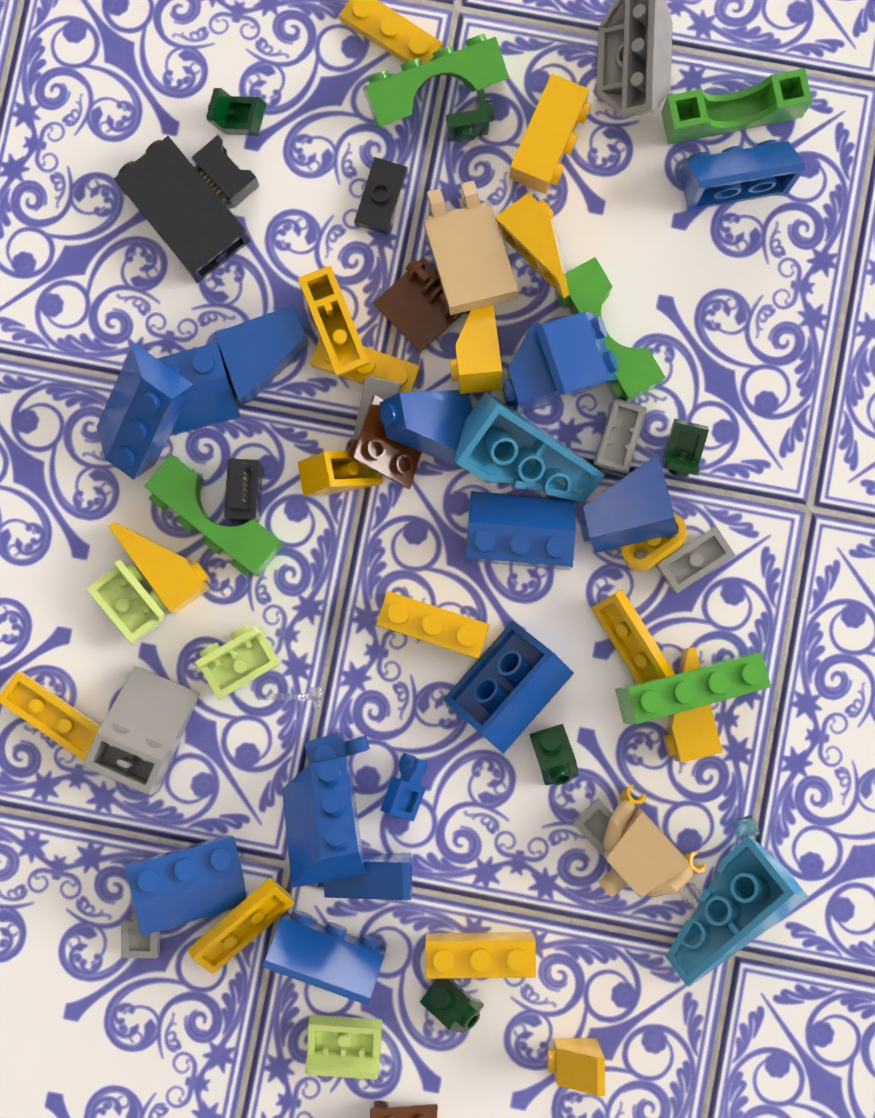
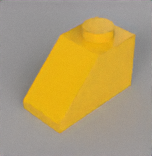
(334, 473)
(578, 1065)

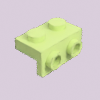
(127, 601)
(237, 661)
(343, 1047)

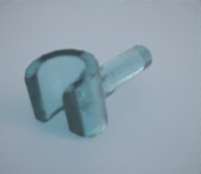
(746, 827)

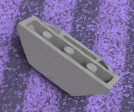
(635, 56)

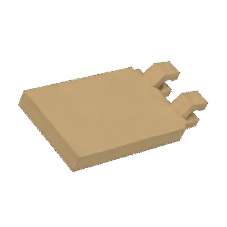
(469, 252)

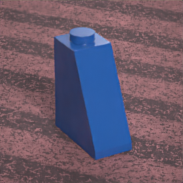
(262, 349)
(427, 421)
(630, 510)
(385, 879)

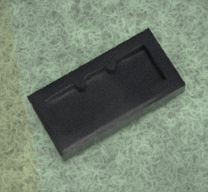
(381, 195)

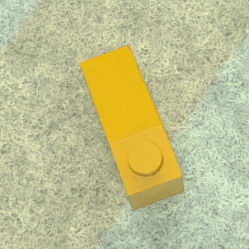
(532, 235)
(333, 321)
(478, 354)
(168, 573)
(694, 731)

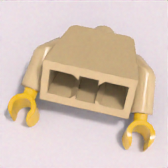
(643, 854)

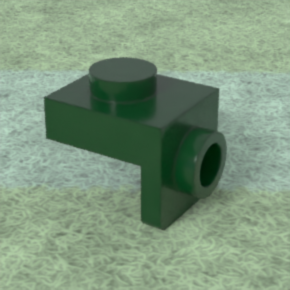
(235, 113)
(469, 124)
(685, 448)
(554, 755)
(452, 1005)

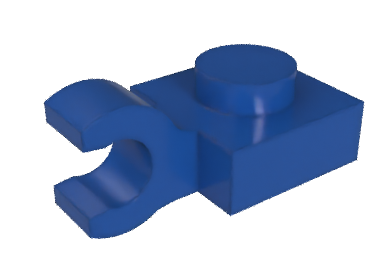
(332, 747)
(405, 793)

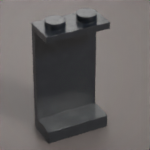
(182, 208)

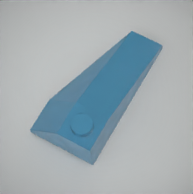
(512, 450)
(740, 904)

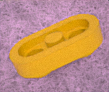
(656, 549)

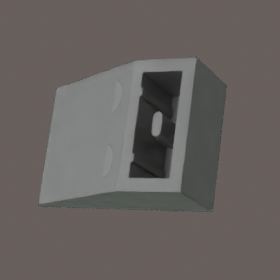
(142, 731)

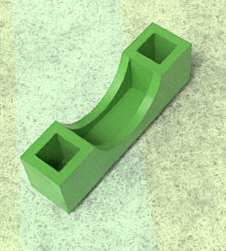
(476, 66)
(703, 115)
(636, 366)
(180, 489)
(692, 688)

